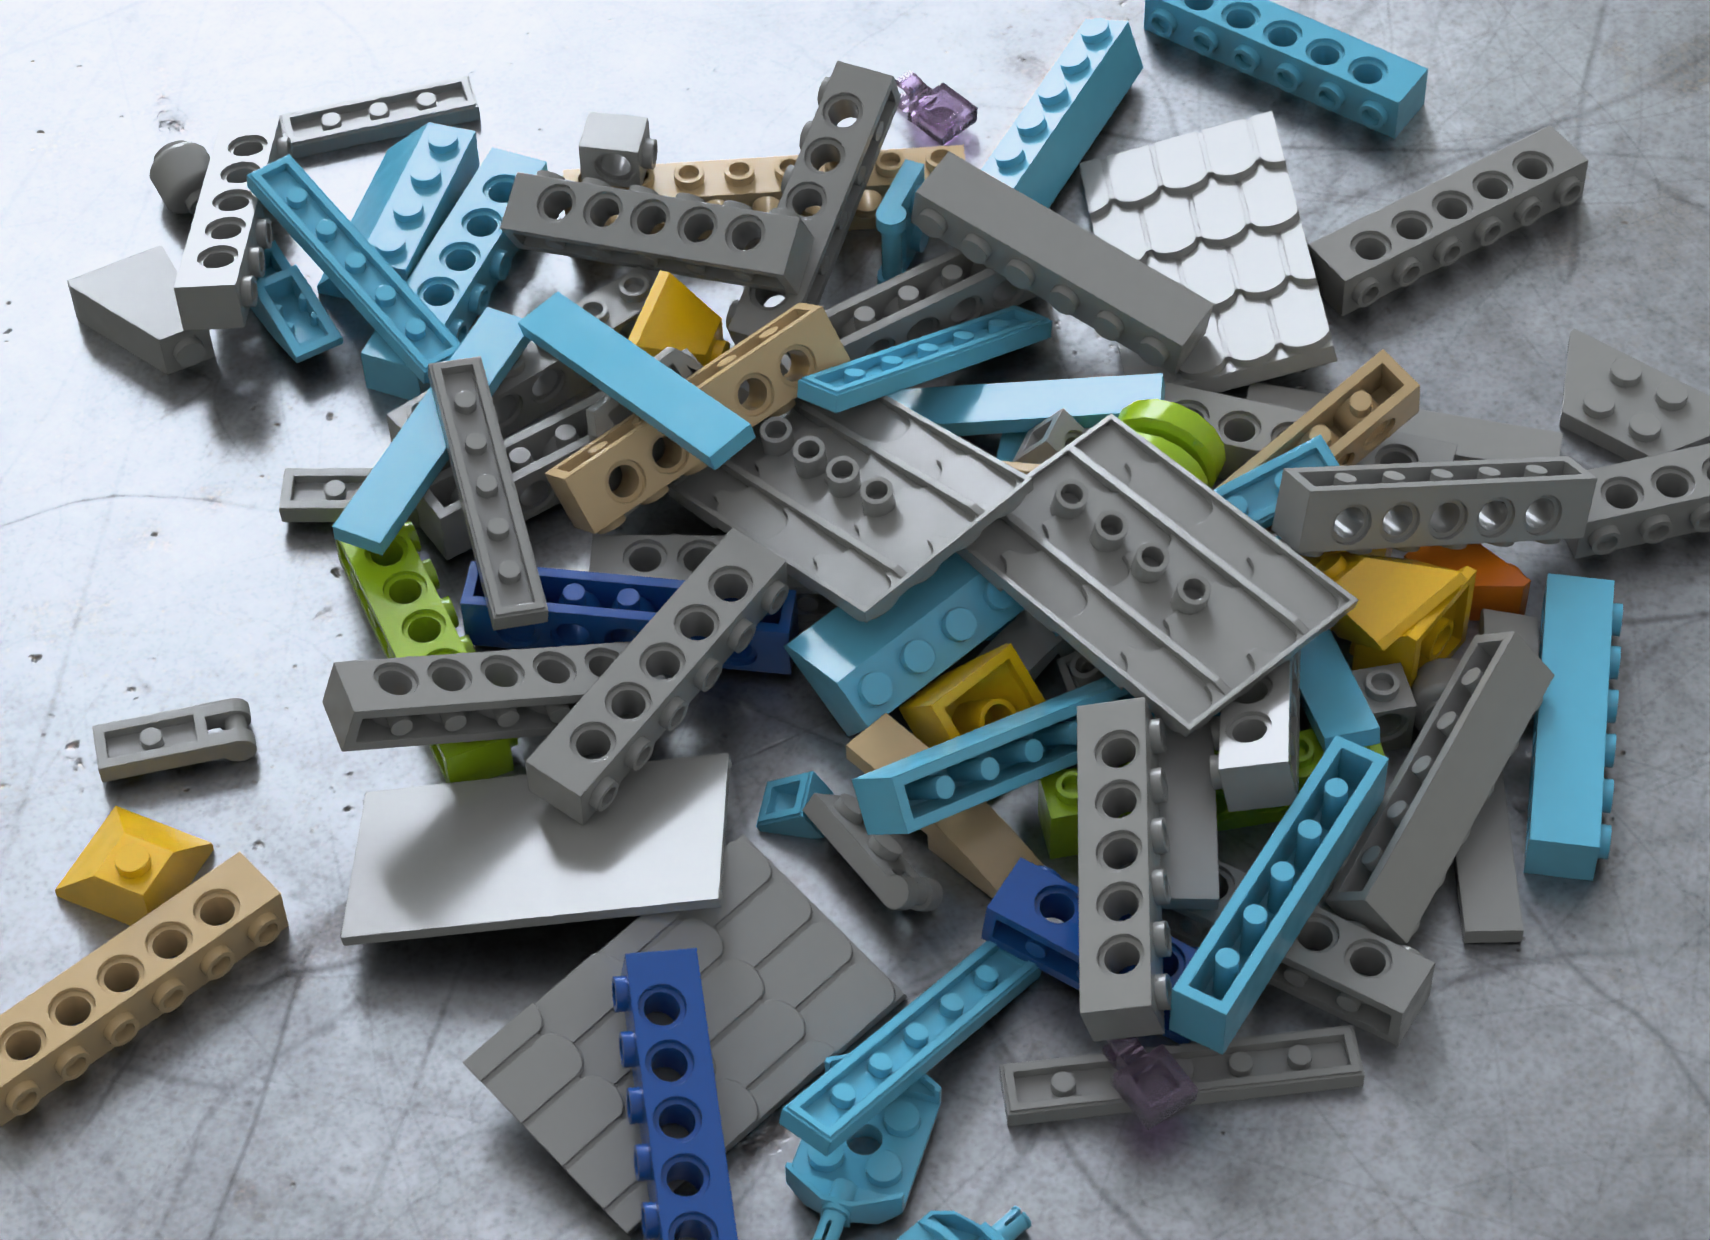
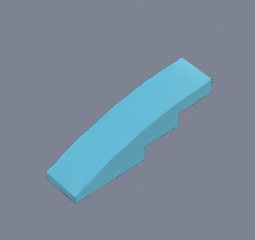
(292, 309)

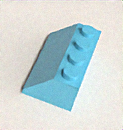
(413, 195)
(881, 663)

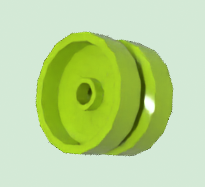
(1179, 434)

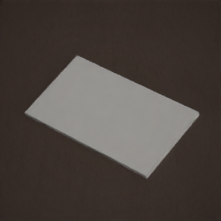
(508, 860)

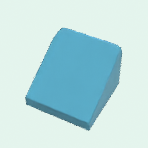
(784, 803)

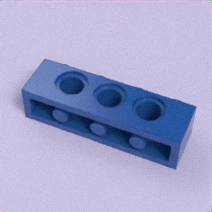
(1020, 927)

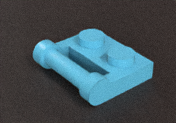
(893, 220)

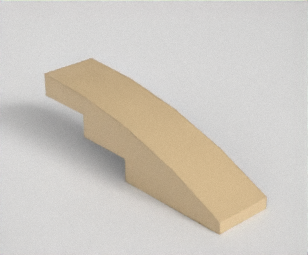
(971, 841)

